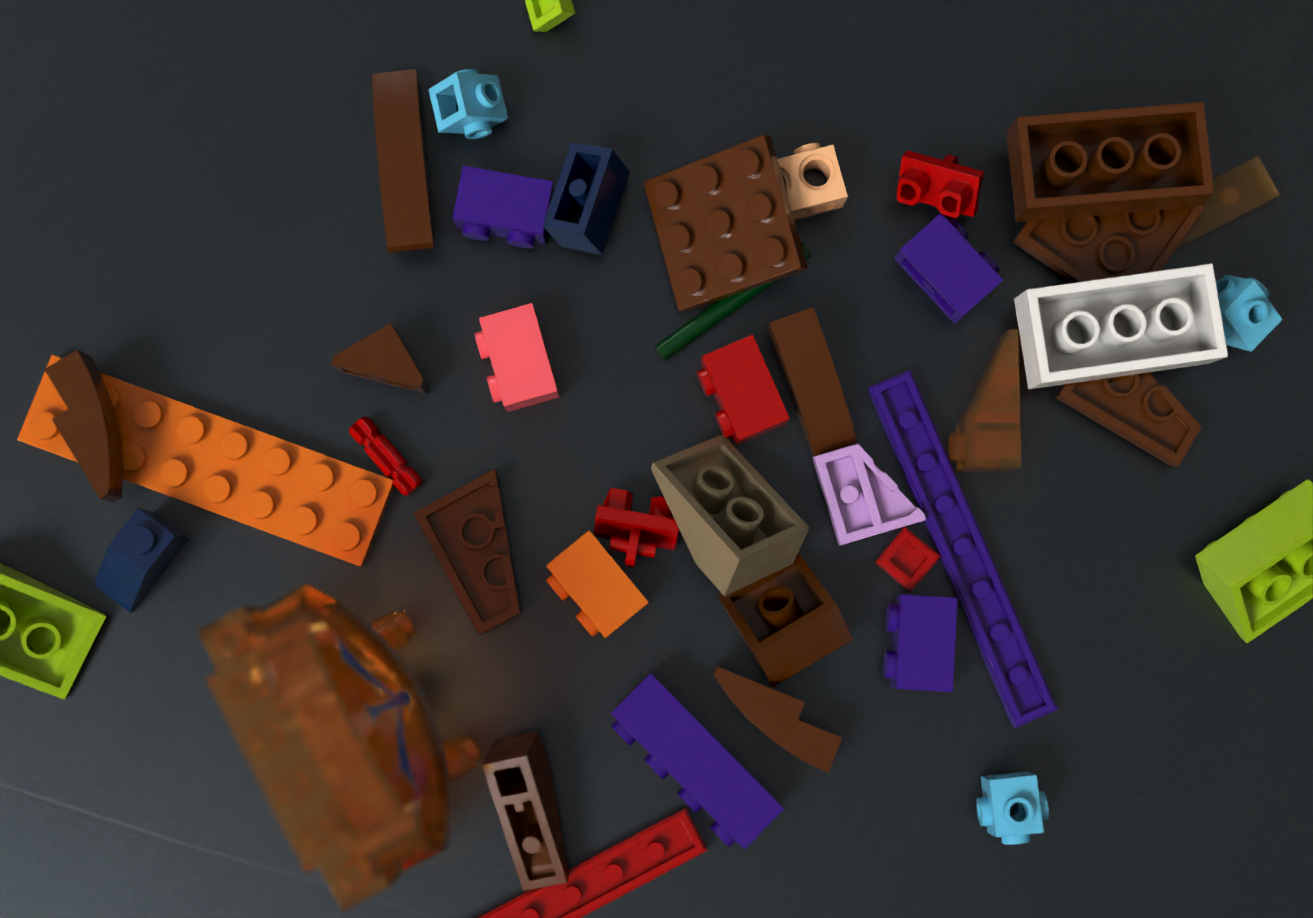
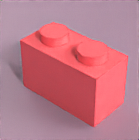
(517, 357)

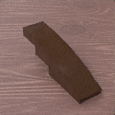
(402, 161)

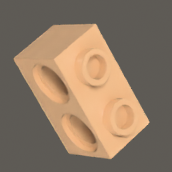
(808, 199)

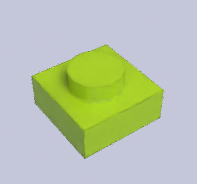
(548, 13)

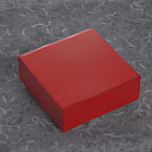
(907, 559)

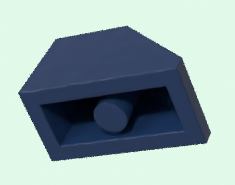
(138, 558)

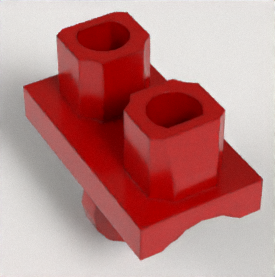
(939, 183)
(635, 531)

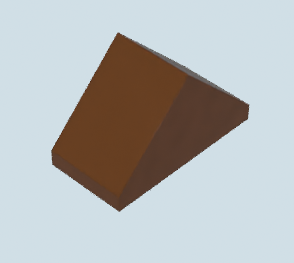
(382, 359)

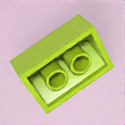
(1263, 564)

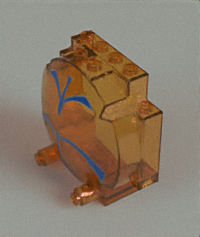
(338, 736)

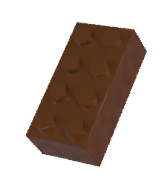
(1109, 161)

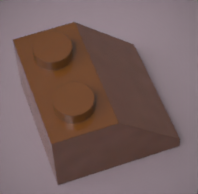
(787, 620)

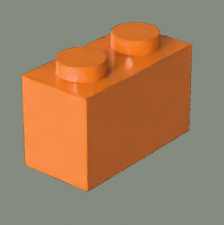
(596, 586)

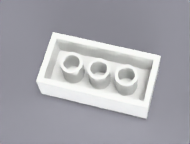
(1120, 326)

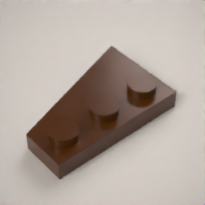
(1136, 411)
(474, 550)

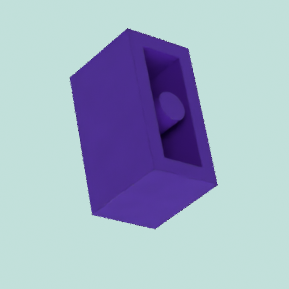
(502, 206)
(949, 267)
(921, 643)

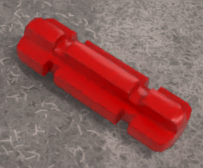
(385, 456)

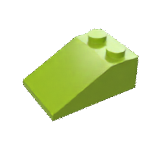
(43, 633)

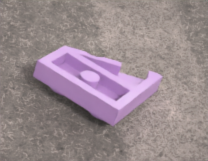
(861, 496)

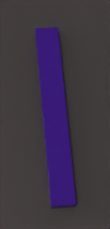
(962, 549)

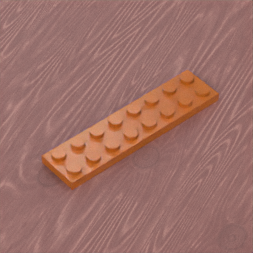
(230, 469)

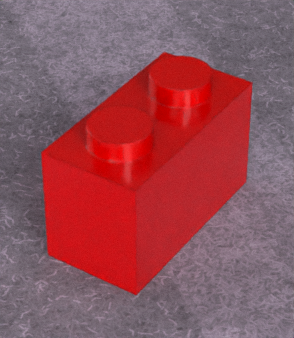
(742, 390)

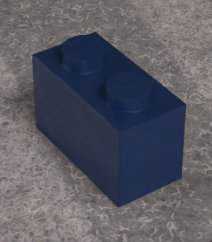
(586, 198)

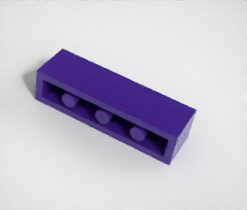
(696, 761)

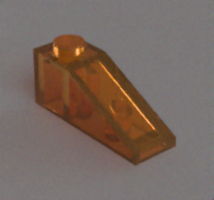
(990, 424)

